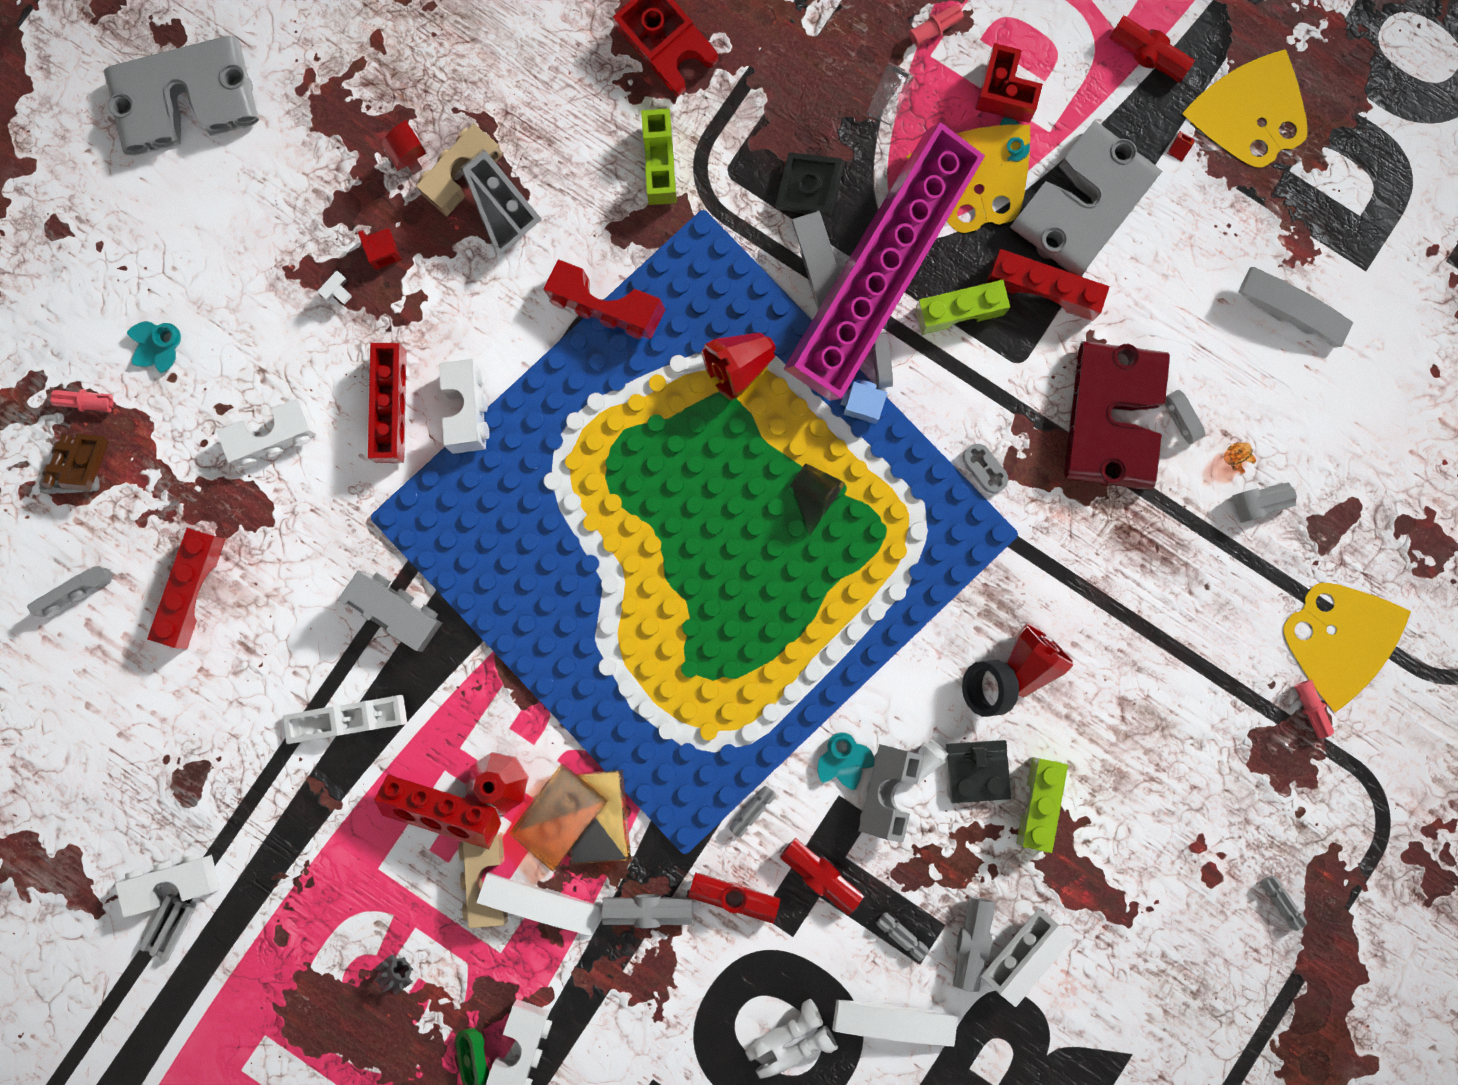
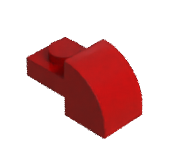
(403, 148)

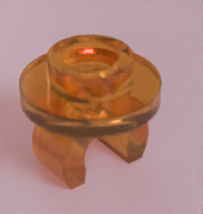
(1237, 454)

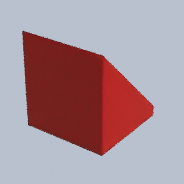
(1181, 146)

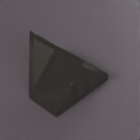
(815, 494)

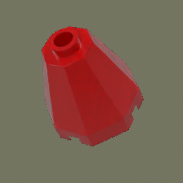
(737, 361)
(1036, 660)
(508, 781)

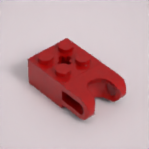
(668, 43)

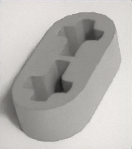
(882, 362)
(1184, 416)
(980, 473)

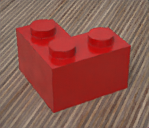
(1002, 91)

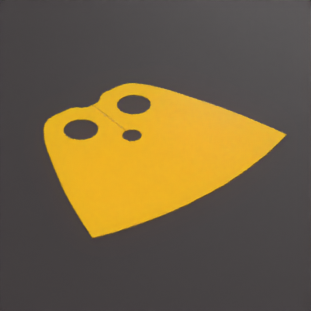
(1235, 102)
(997, 180)
(1357, 651)

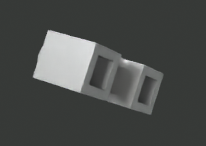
(880, 812)

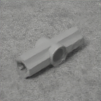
(647, 911)
(974, 944)

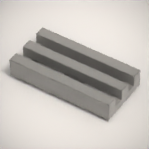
(155, 949)

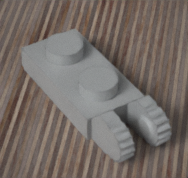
(70, 591)

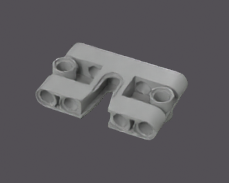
(156, 81)
(1109, 182)

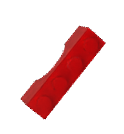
(1072, 292)
(635, 313)
(176, 612)

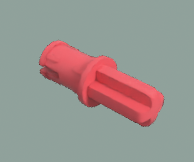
(935, 25)
(82, 400)
(1314, 709)

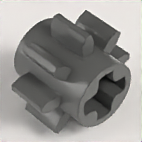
(393, 974)

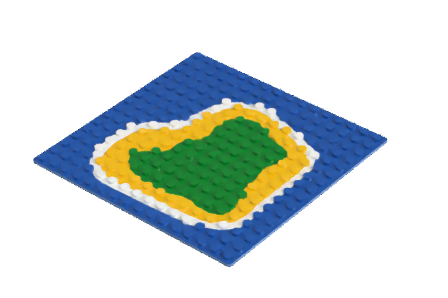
(652, 561)

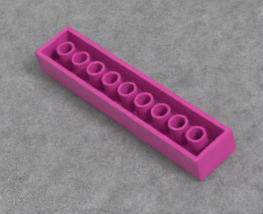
(884, 262)

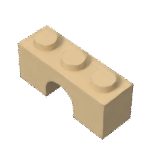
(439, 183)
(475, 861)

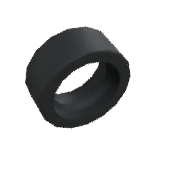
(1007, 687)

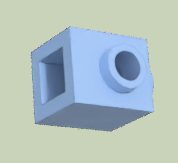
(864, 401)

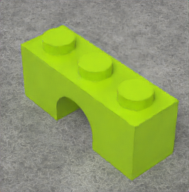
(659, 156)
(976, 303)
(1041, 818)

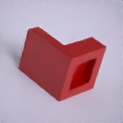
(380, 248)

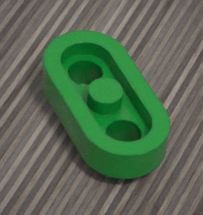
(471, 1057)

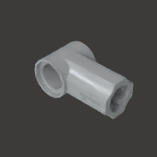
(1258, 503)

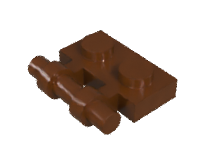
(81, 464)

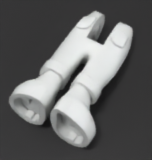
(779, 1037)

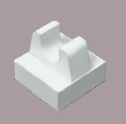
(333, 287)

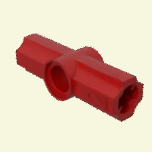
(1151, 49)
(821, 876)
(714, 892)

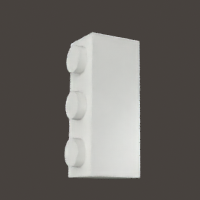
(1027, 957)

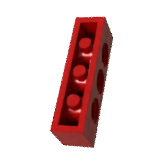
(387, 403)
(438, 811)

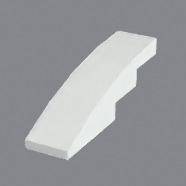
(344, 719)
(539, 904)
(895, 1023)

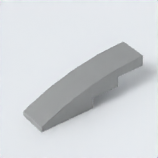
(816, 254)
(1296, 306)

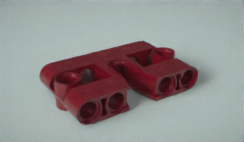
(1093, 433)

